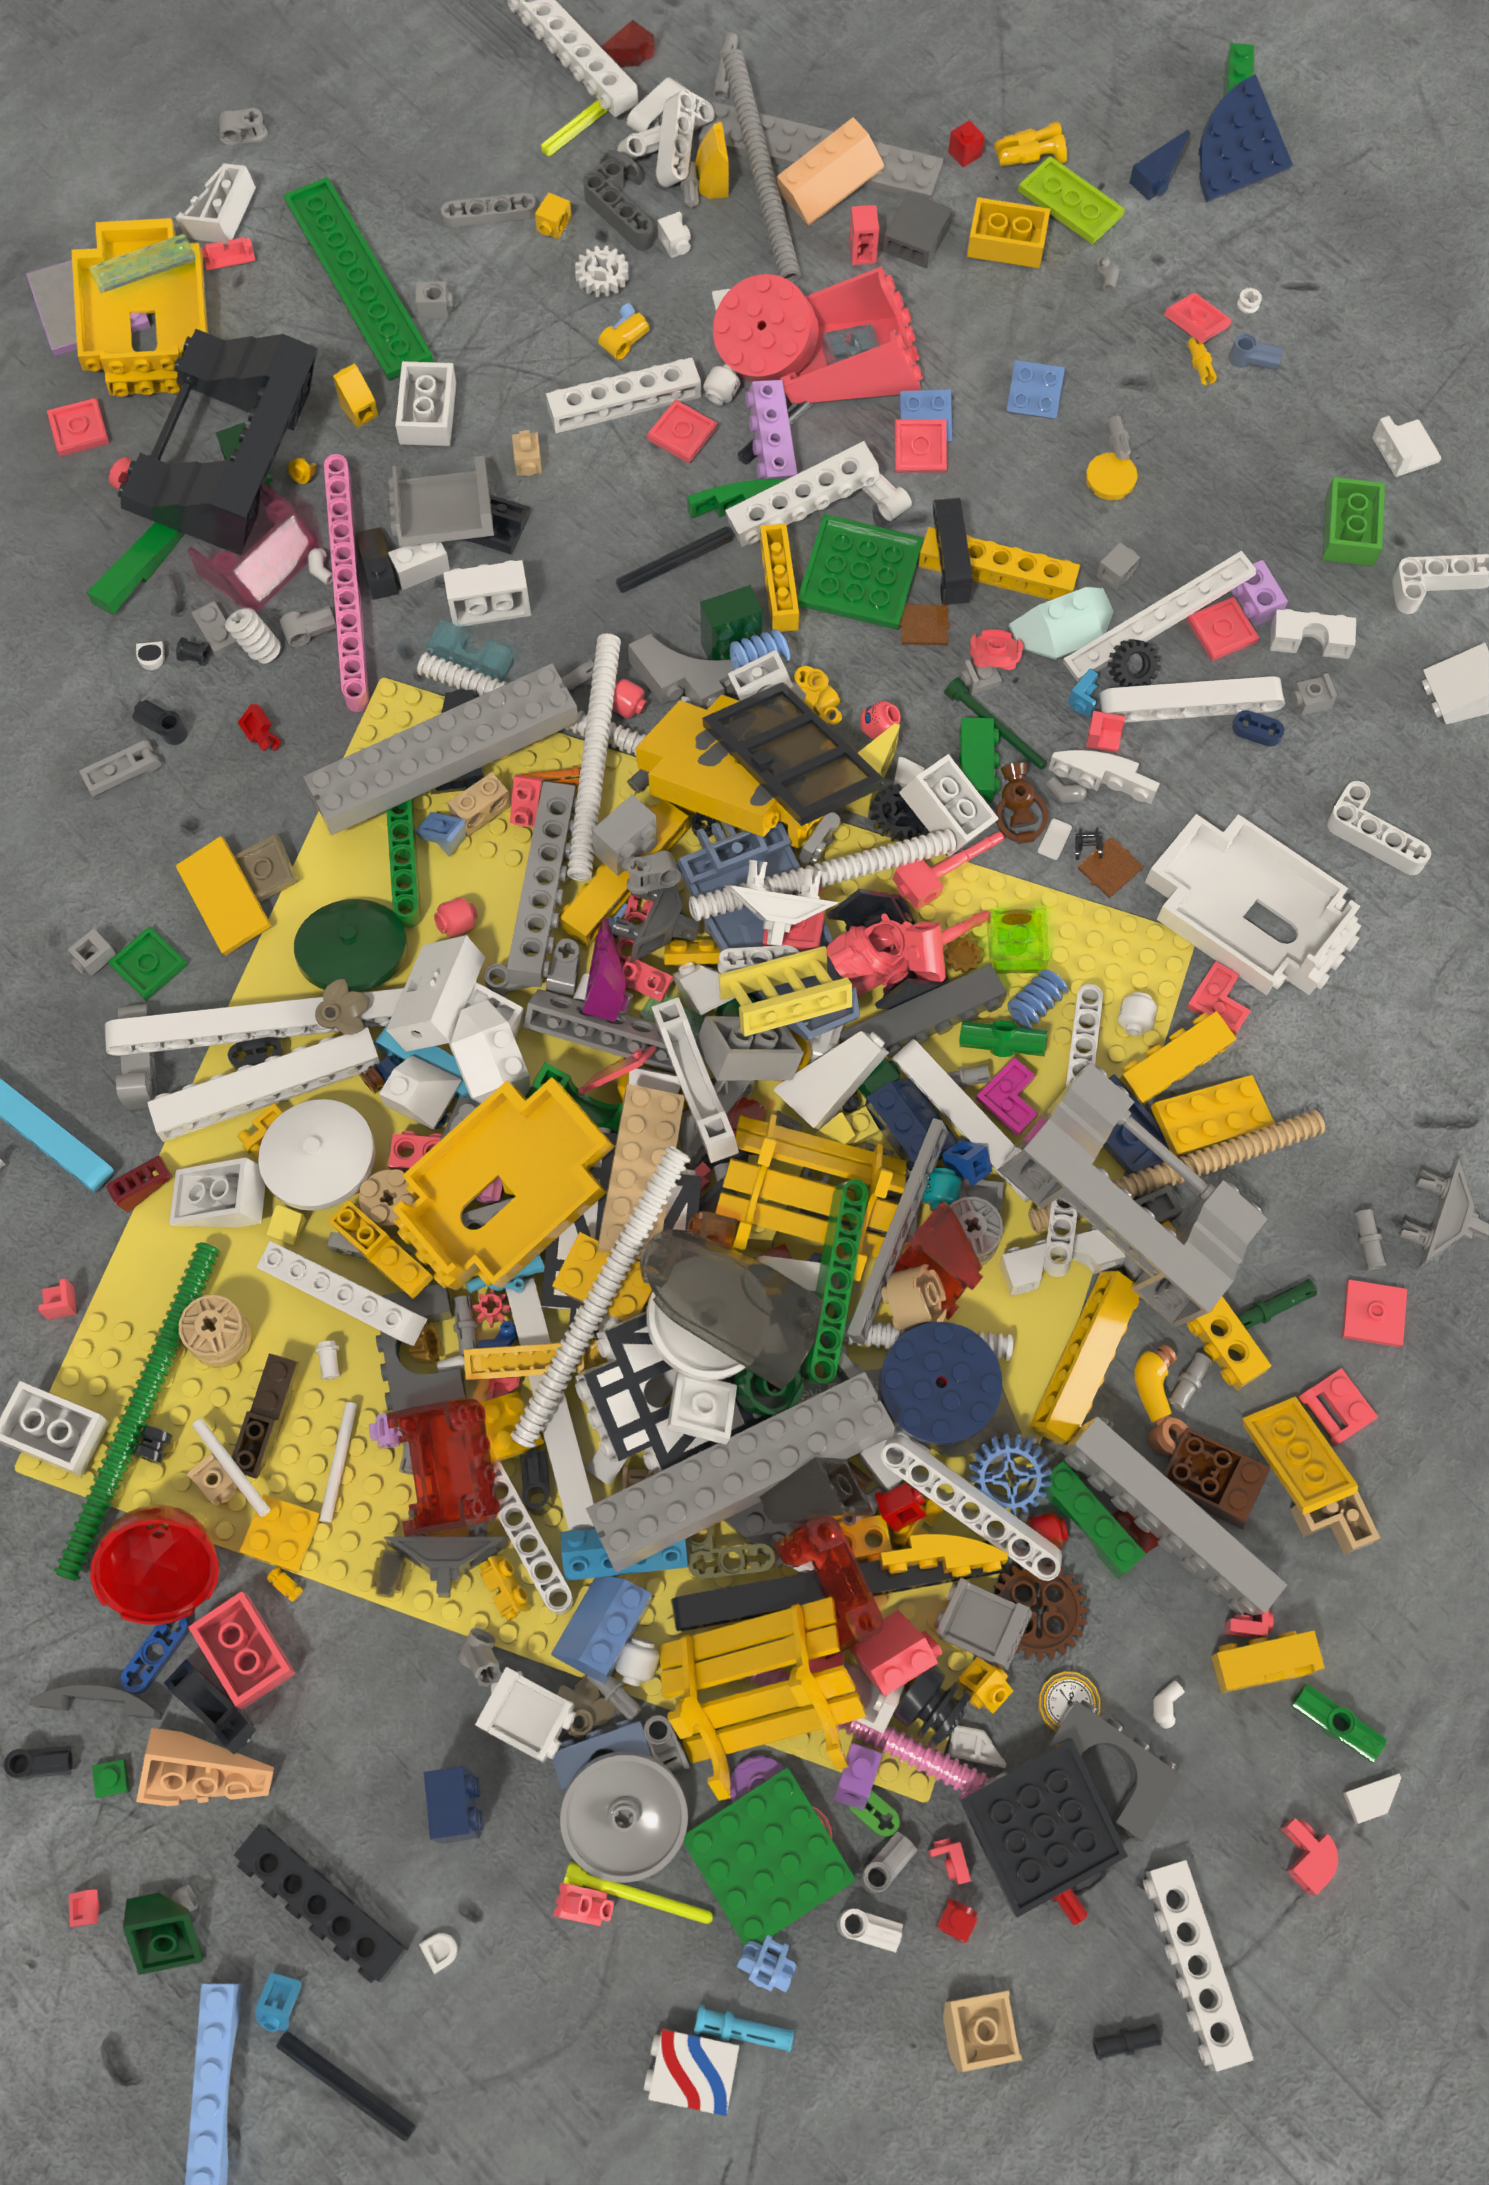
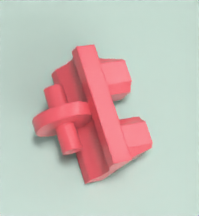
(525, 800)
(646, 979)
(583, 1905)

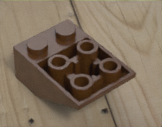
(1217, 1477)

